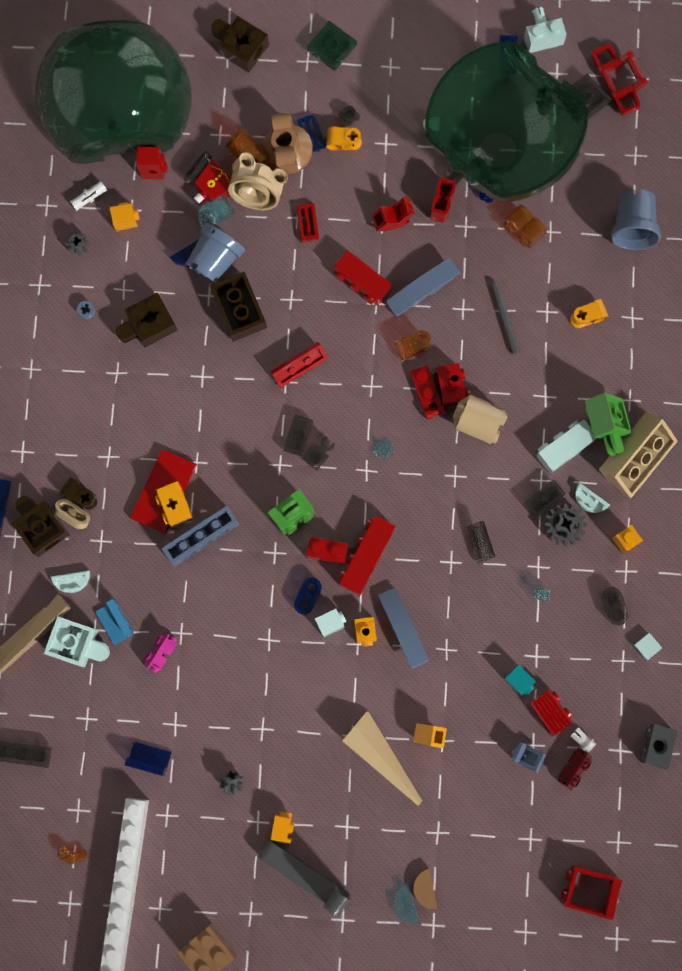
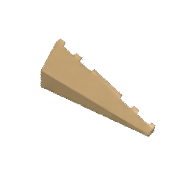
(371, 746)

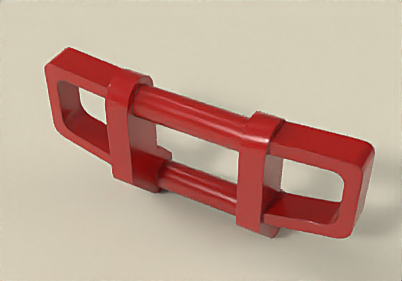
(615, 64)

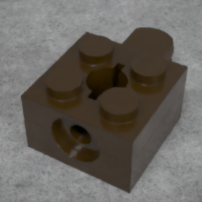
(233, 42)
(147, 320)
(38, 525)

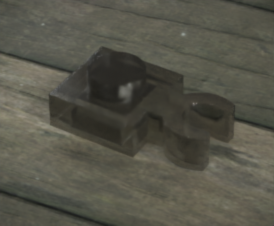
(317, 455)

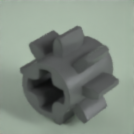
(81, 245)
(231, 782)

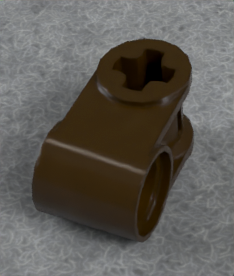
(77, 493)

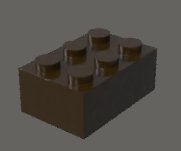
(238, 306)

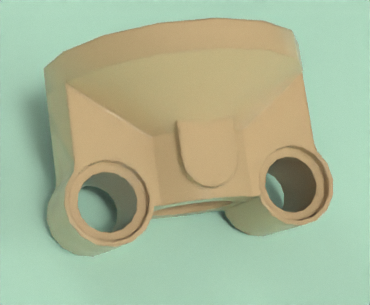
(256, 184)

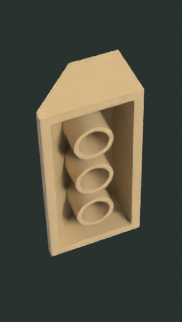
(641, 455)

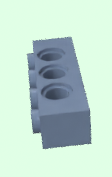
(200, 536)

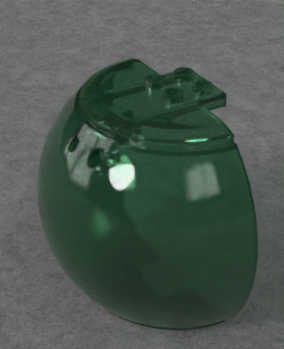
(112, 90)
(506, 122)

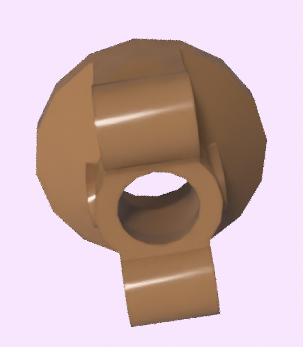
(296, 154)

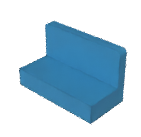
(114, 622)

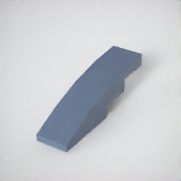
(423, 287)
(403, 628)

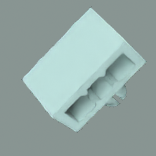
(544, 33)

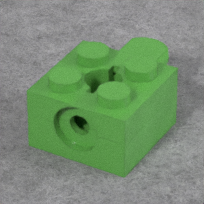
(608, 421)
(292, 513)

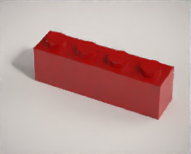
(367, 555)

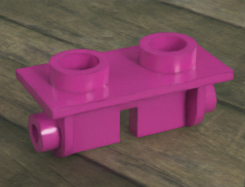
(155, 658)

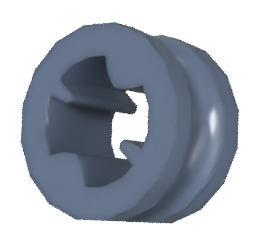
(83, 304)

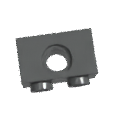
(667, 739)

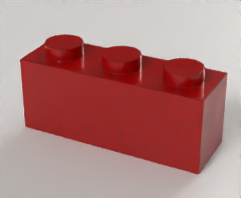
(362, 278)

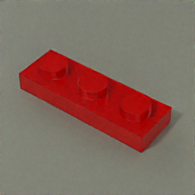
(299, 364)

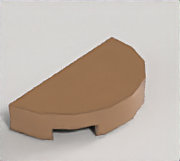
(424, 890)

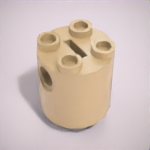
(479, 419)

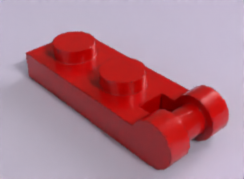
(427, 392)

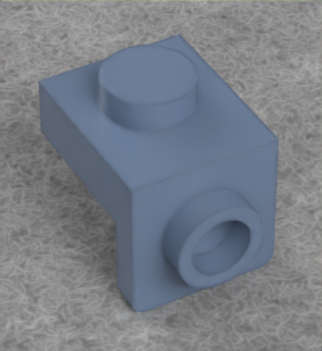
(528, 757)

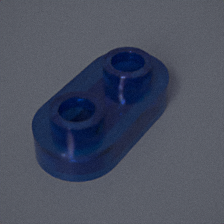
(308, 596)

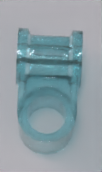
(217, 210)

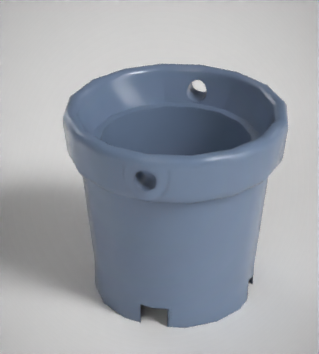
(636, 221)
(214, 253)

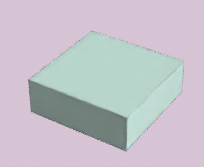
(647, 646)

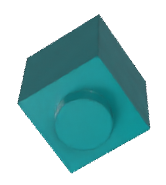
(520, 680)

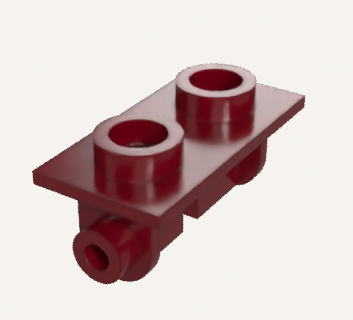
(579, 763)

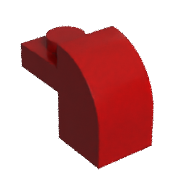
(393, 217)

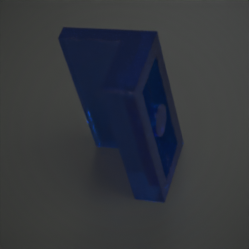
(148, 759)

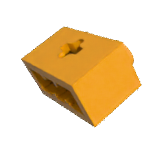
(174, 493)

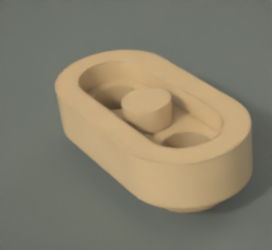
(71, 514)

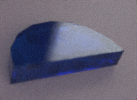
(181, 257)

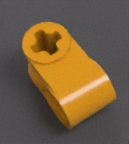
(341, 138)
(591, 313)

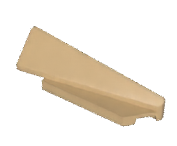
(32, 632)

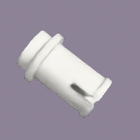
(584, 741)

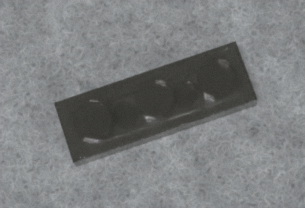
(25, 754)

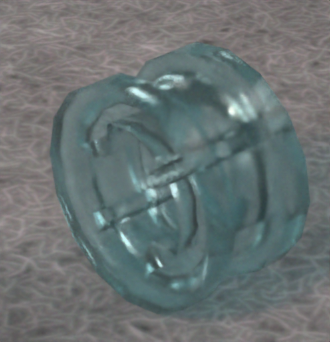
(542, 594)

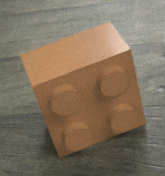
(207, 951)

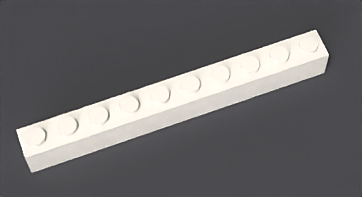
(124, 885)

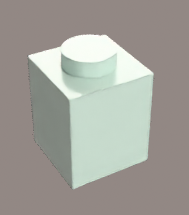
(330, 622)

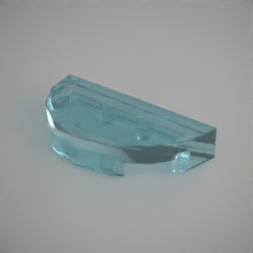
(404, 905)

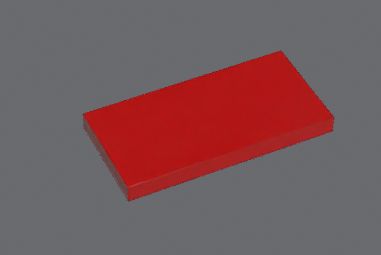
(167, 470)

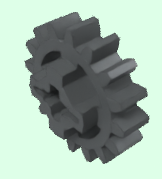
(568, 532)

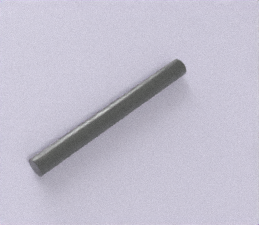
(505, 318)

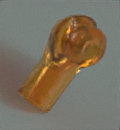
(69, 857)

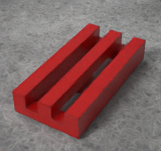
(310, 237)

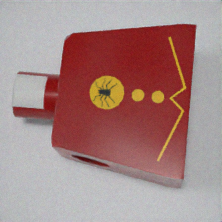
(212, 184)

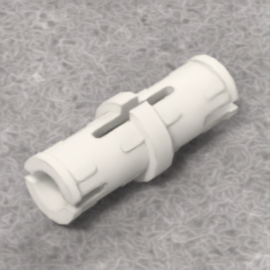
(88, 195)

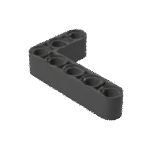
(333, 896)

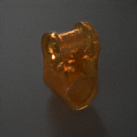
(410, 345)

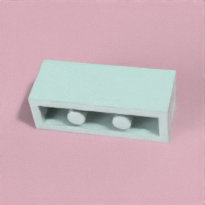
(565, 446)

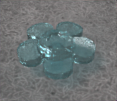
(383, 449)

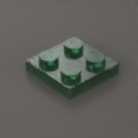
(331, 45)

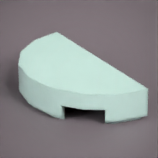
(589, 500)
(71, 582)

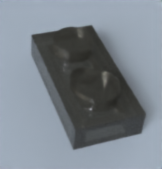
(544, 498)

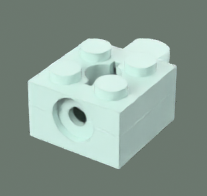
(75, 643)

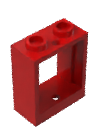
(611, 896)

